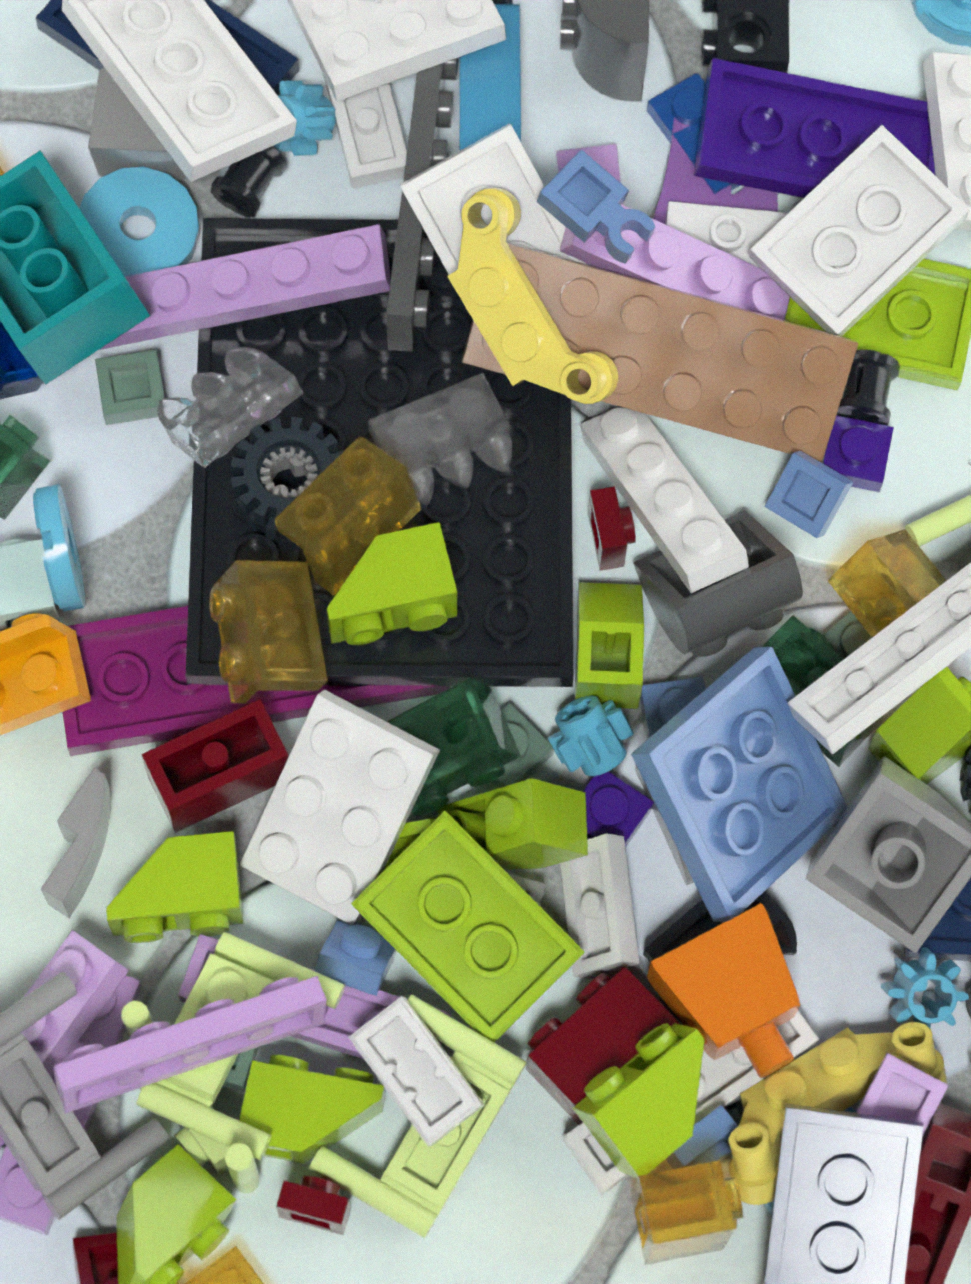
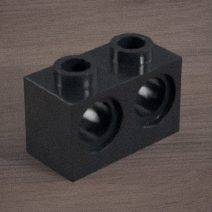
(749, 23)

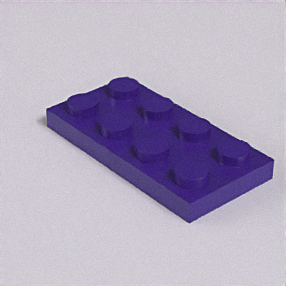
(795, 129)

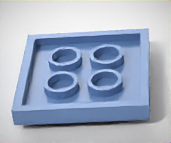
(740, 784)

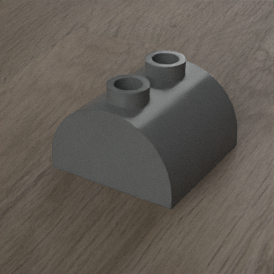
(608, 44)
(751, 597)

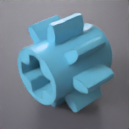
(313, 115)
(590, 735)
(913, 977)

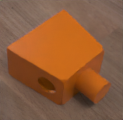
(732, 989)

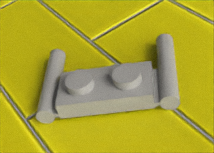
(33, 1123)

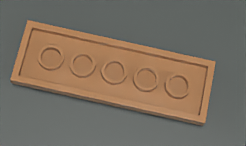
(692, 355)

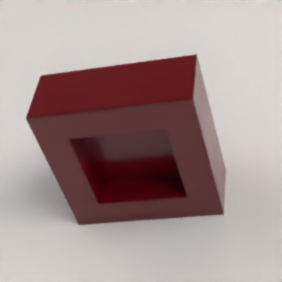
(610, 528)
(314, 1204)

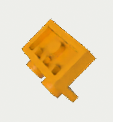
(39, 671)

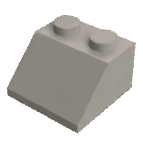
(896, 855)

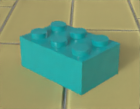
(56, 277)

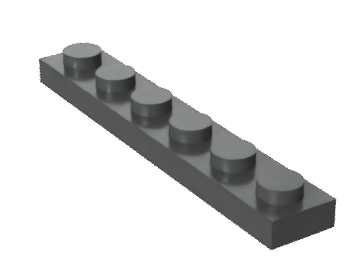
(413, 250)

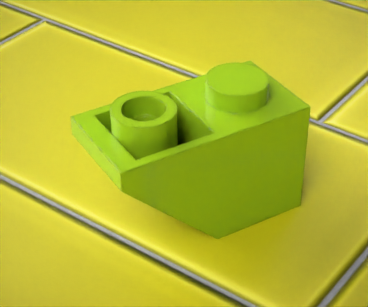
(395, 585)
(610, 643)
(929, 728)
(525, 823)
(182, 886)
(648, 1103)
(306, 1106)
(168, 1218)

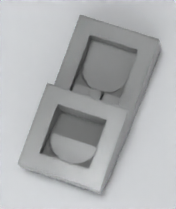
(86, 827)

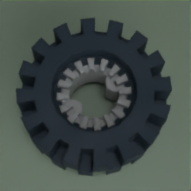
(269, 453)

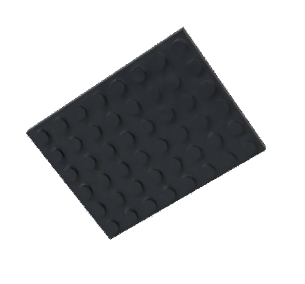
(501, 534)

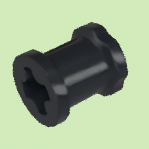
(247, 181)
(869, 387)

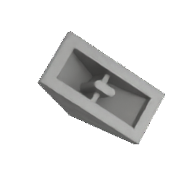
(122, 136)

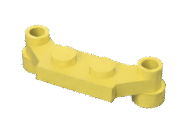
(511, 310)
(825, 1077)

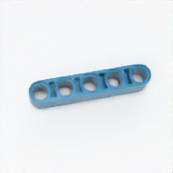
(491, 84)

